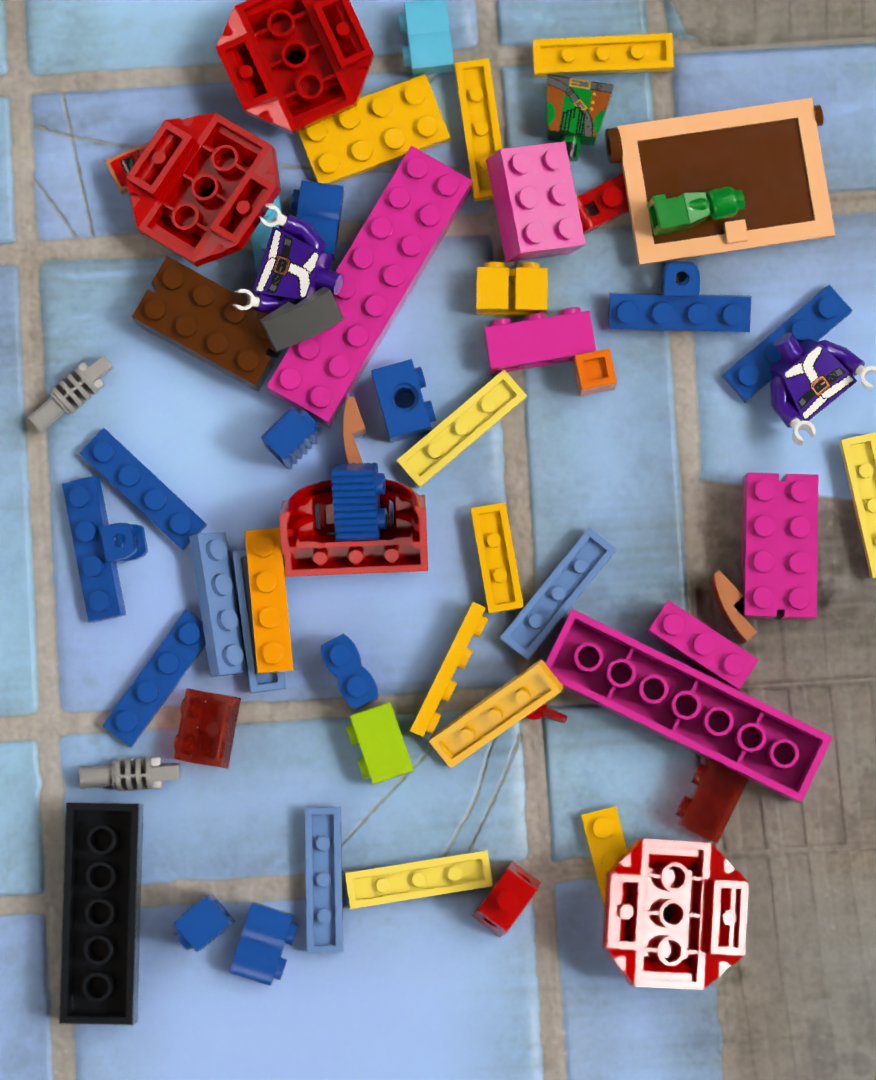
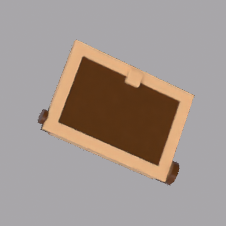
(760, 149)

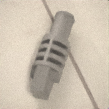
(71, 393)
(129, 774)

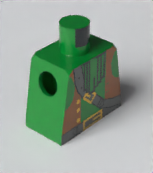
(575, 111)

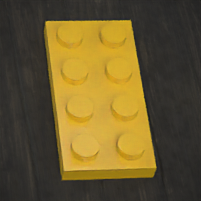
(375, 132)

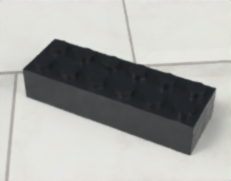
(101, 914)

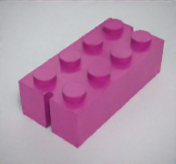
(779, 546)

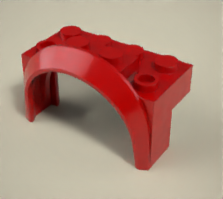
(316, 553)

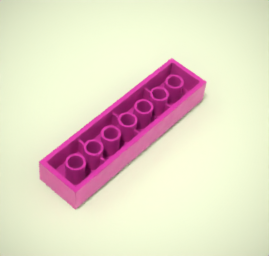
(376, 283)
(687, 706)

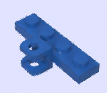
(679, 306)
(100, 548)

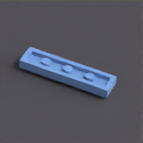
(558, 594)
(218, 604)
(258, 682)
(323, 880)

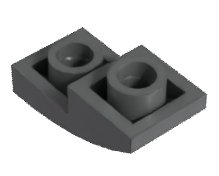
(302, 321)

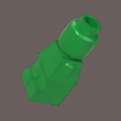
(690, 209)

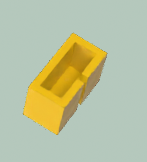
(511, 291)

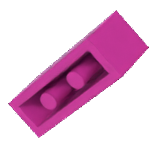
(538, 340)
(702, 646)

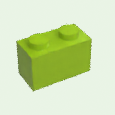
(380, 744)

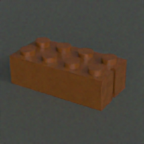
(204, 323)

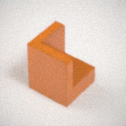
(594, 372)

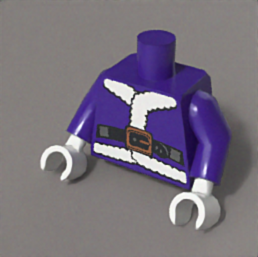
(291, 265)
(810, 379)

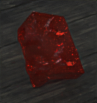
(206, 728)
(711, 801)

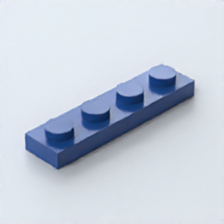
(810, 322)
(143, 488)
(157, 680)

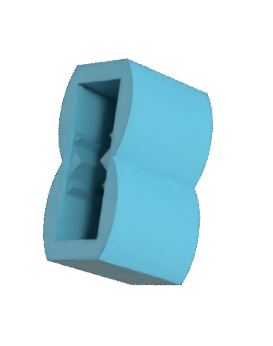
(428, 37)

